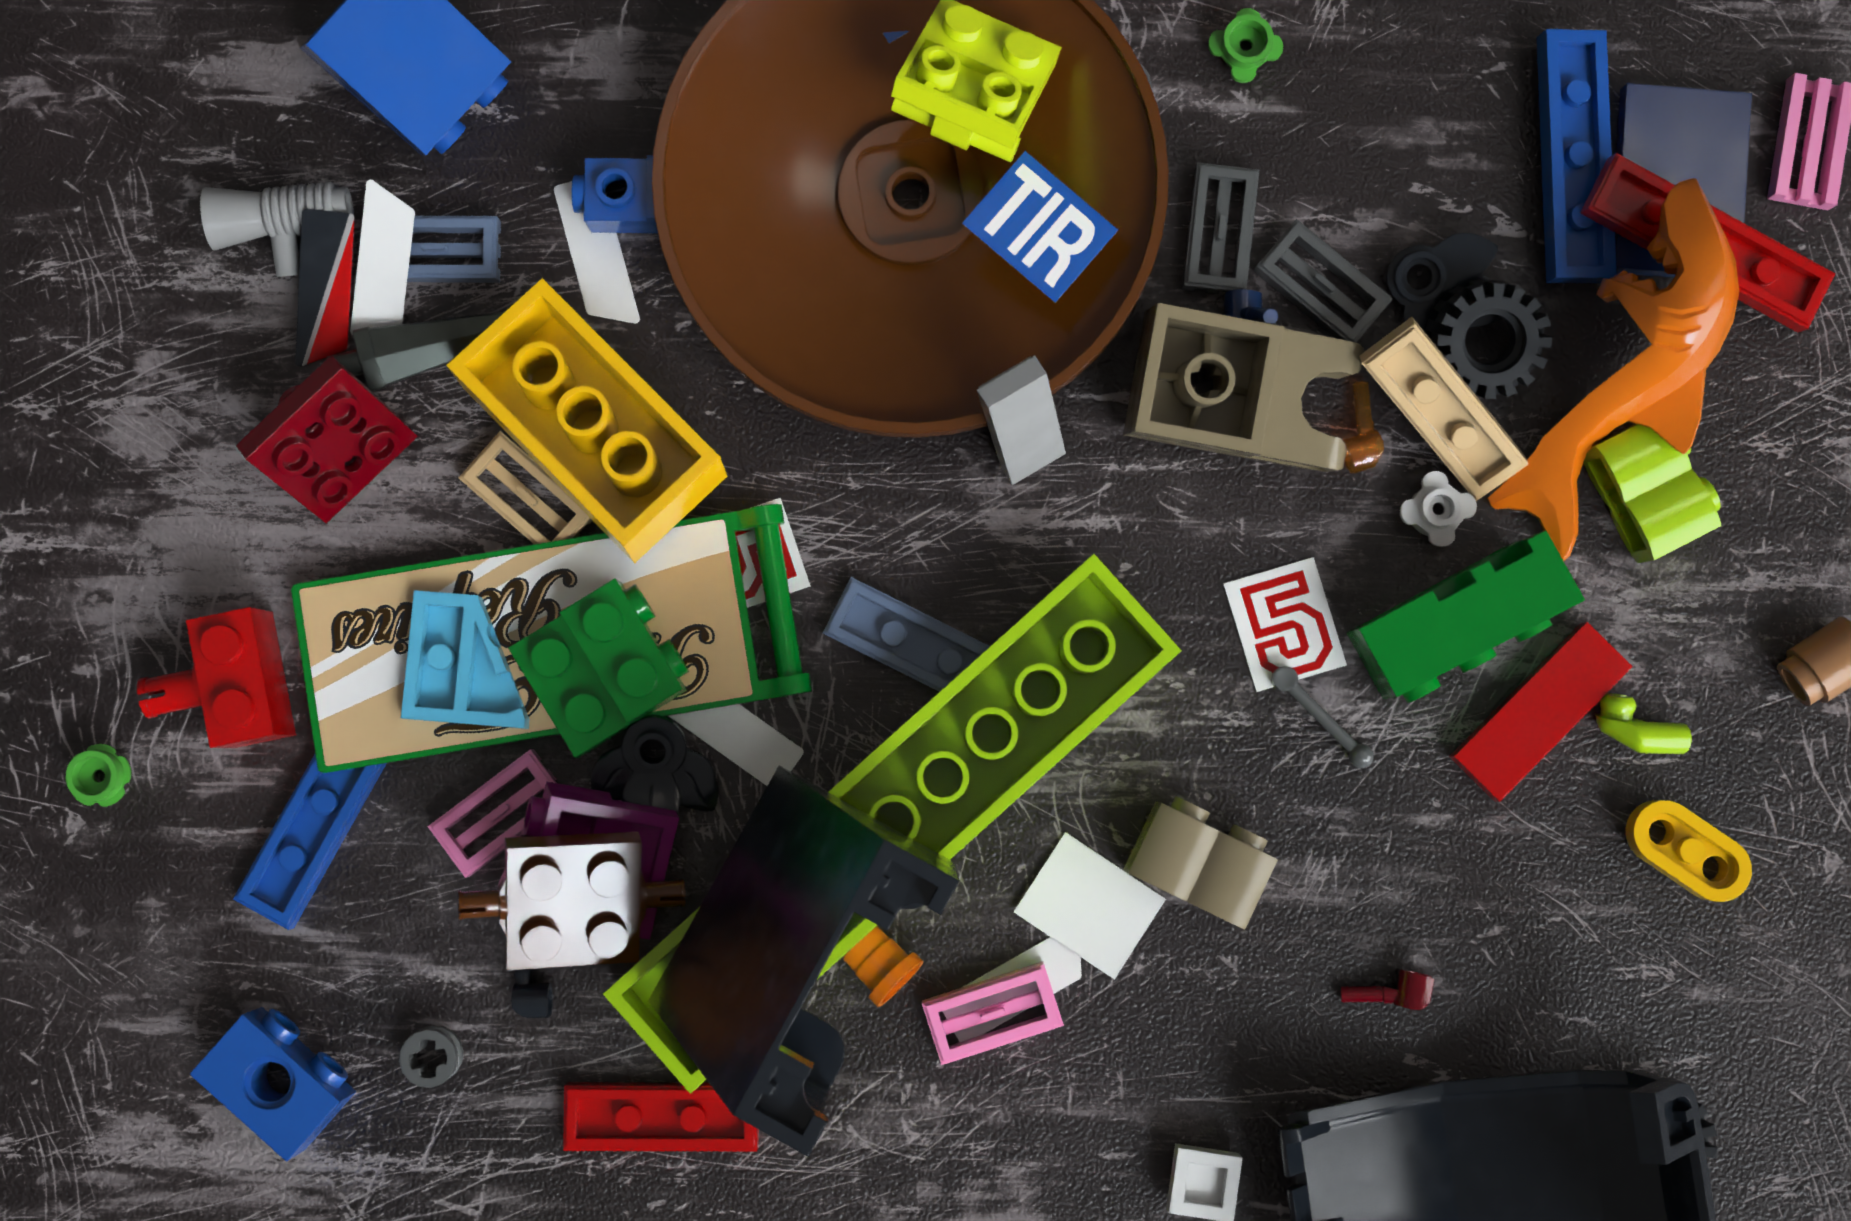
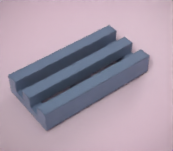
(488, 250)

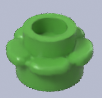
(82, 781)

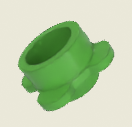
(1248, 27)

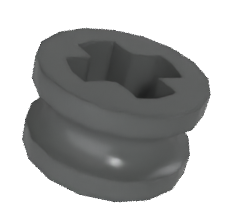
(418, 1041)

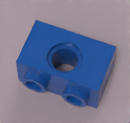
(238, 1078)

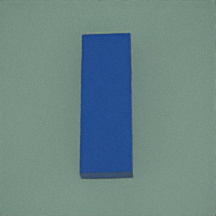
(305, 841)

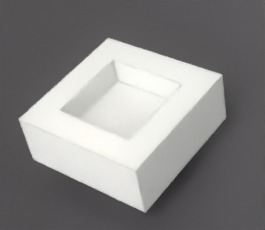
(1204, 1183)

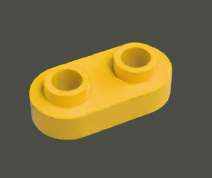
(1686, 847)

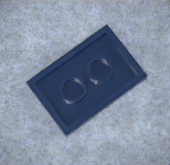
(1680, 138)

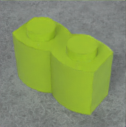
(1651, 492)

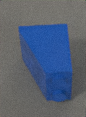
(410, 65)

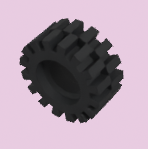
(1525, 329)

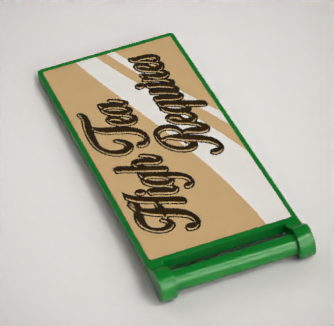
(359, 629)

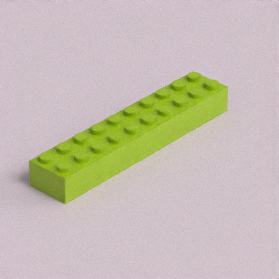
(970, 749)

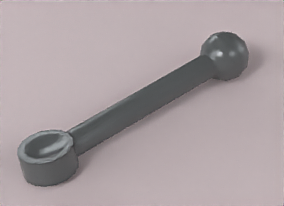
(1285, 680)

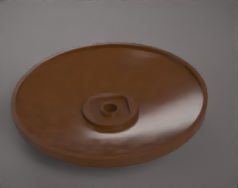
(831, 293)

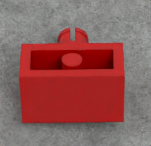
(233, 679)

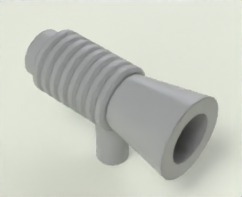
(243, 215)

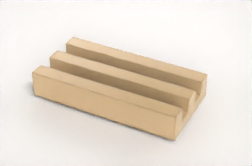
(487, 461)

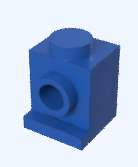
(622, 215)

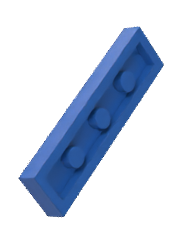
(1573, 152)

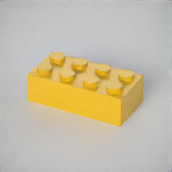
(588, 420)

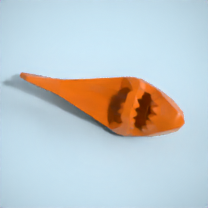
(1658, 386)

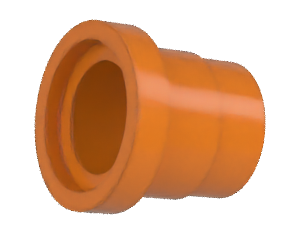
(882, 965)

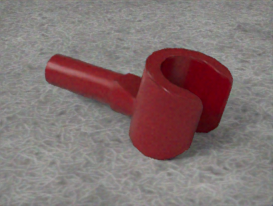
(1411, 992)

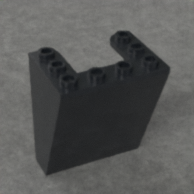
(764, 939)

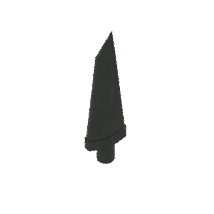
(409, 349)

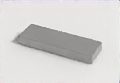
(1022, 419)

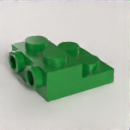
(600, 666)

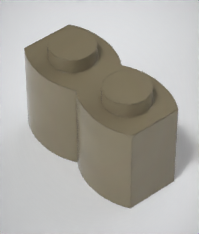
(1201, 863)

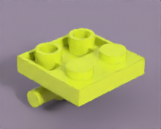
(973, 79)

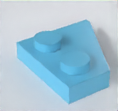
(458, 665)

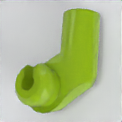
(1641, 736)

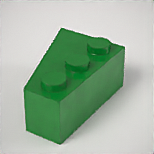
(1466, 617)

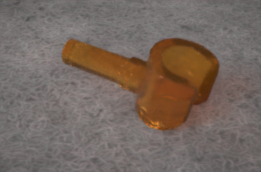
(1367, 447)

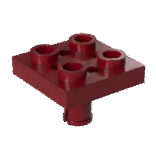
(321, 431)

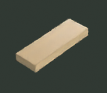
(1443, 409)

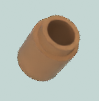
(1819, 664)

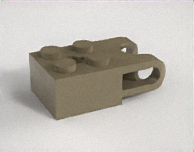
(1255, 393)

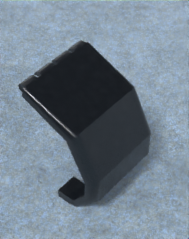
(1504, 1151)

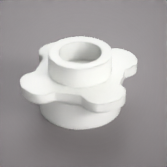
(1420, 512)

